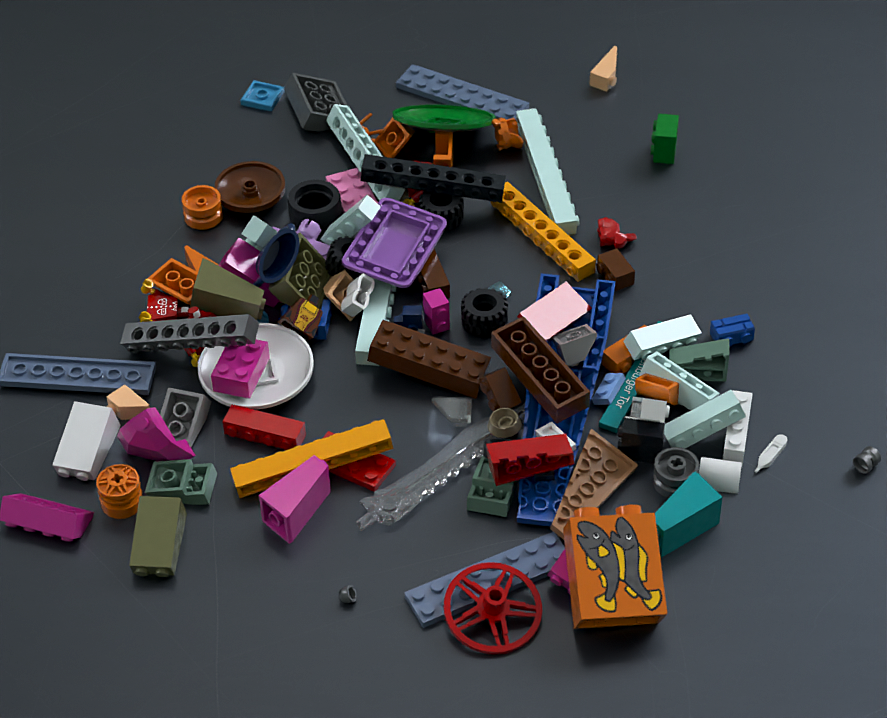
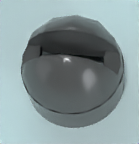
(347, 594)

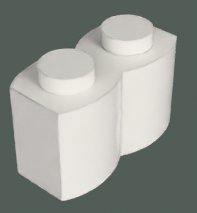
(357, 295)

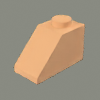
(126, 403)

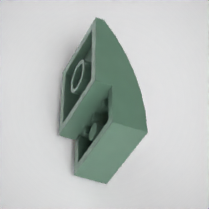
(182, 480)
(485, 495)

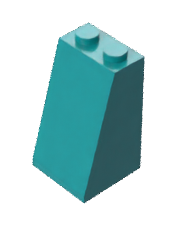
(687, 513)

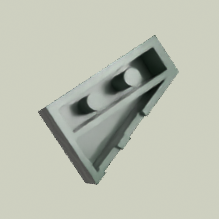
(704, 360)

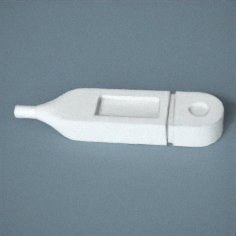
(771, 452)

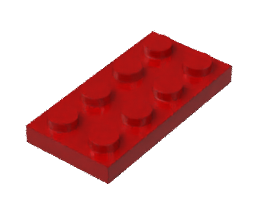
(366, 472)

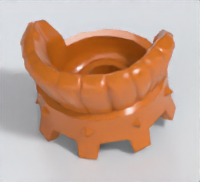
(507, 133)

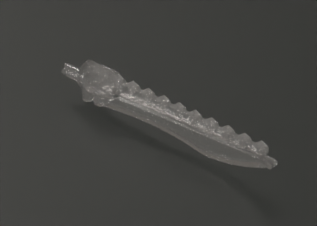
(404, 494)

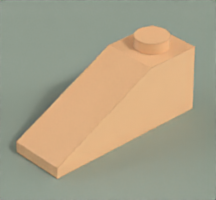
(604, 73)

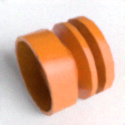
(119, 491)

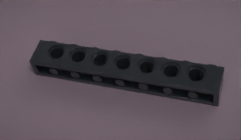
(433, 178)

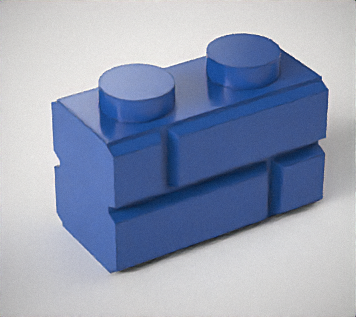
(736, 328)

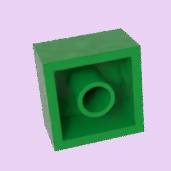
(664, 138)

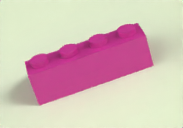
(45, 516)

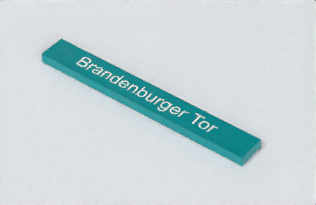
(622, 403)

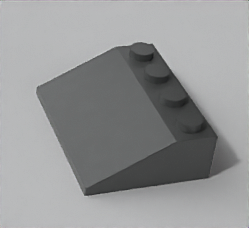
(312, 100)

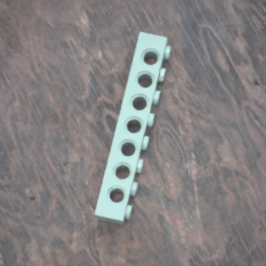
(357, 144)

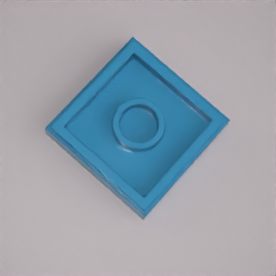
(262, 96)

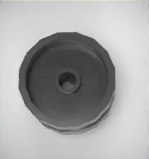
(672, 469)

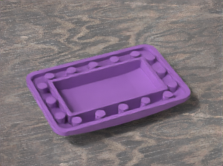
(395, 243)

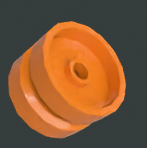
(202, 207)

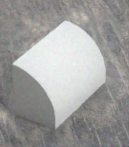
(721, 474)

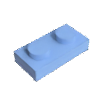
(608, 388)

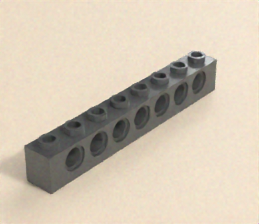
(190, 333)

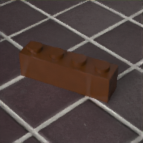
(433, 276)

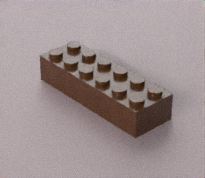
(428, 358)
(540, 369)

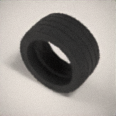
(310, 192)

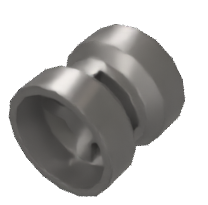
(867, 459)

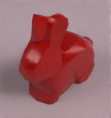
(610, 234)

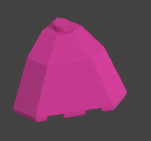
(151, 439)

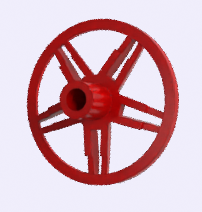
(492, 606)

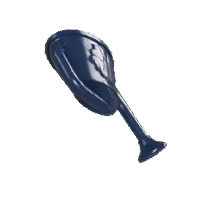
(277, 256)

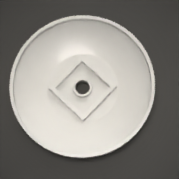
(283, 377)

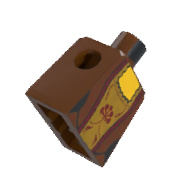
(303, 317)

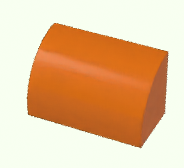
(657, 388)

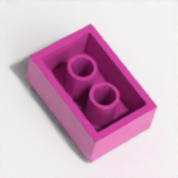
(240, 369)

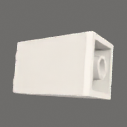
(86, 441)

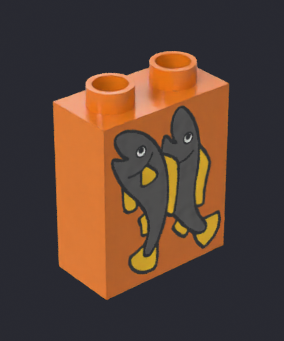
(614, 568)

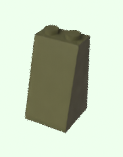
(226, 293)
(157, 535)

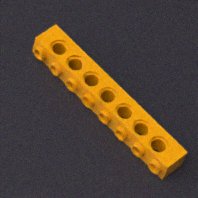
(545, 234)

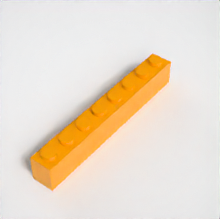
(334, 450)

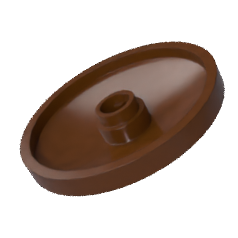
(250, 186)

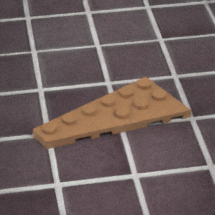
(595, 478)

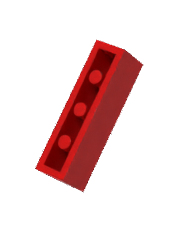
(263, 427)

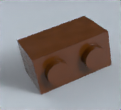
(616, 268)
(499, 390)

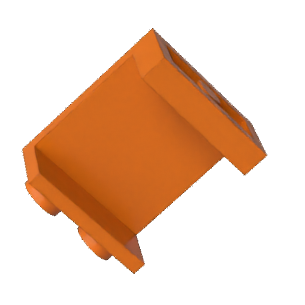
(444, 149)

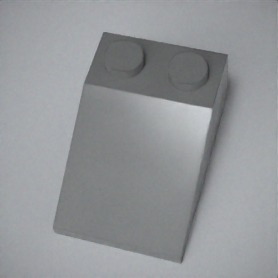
(185, 413)

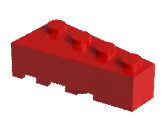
(528, 457)

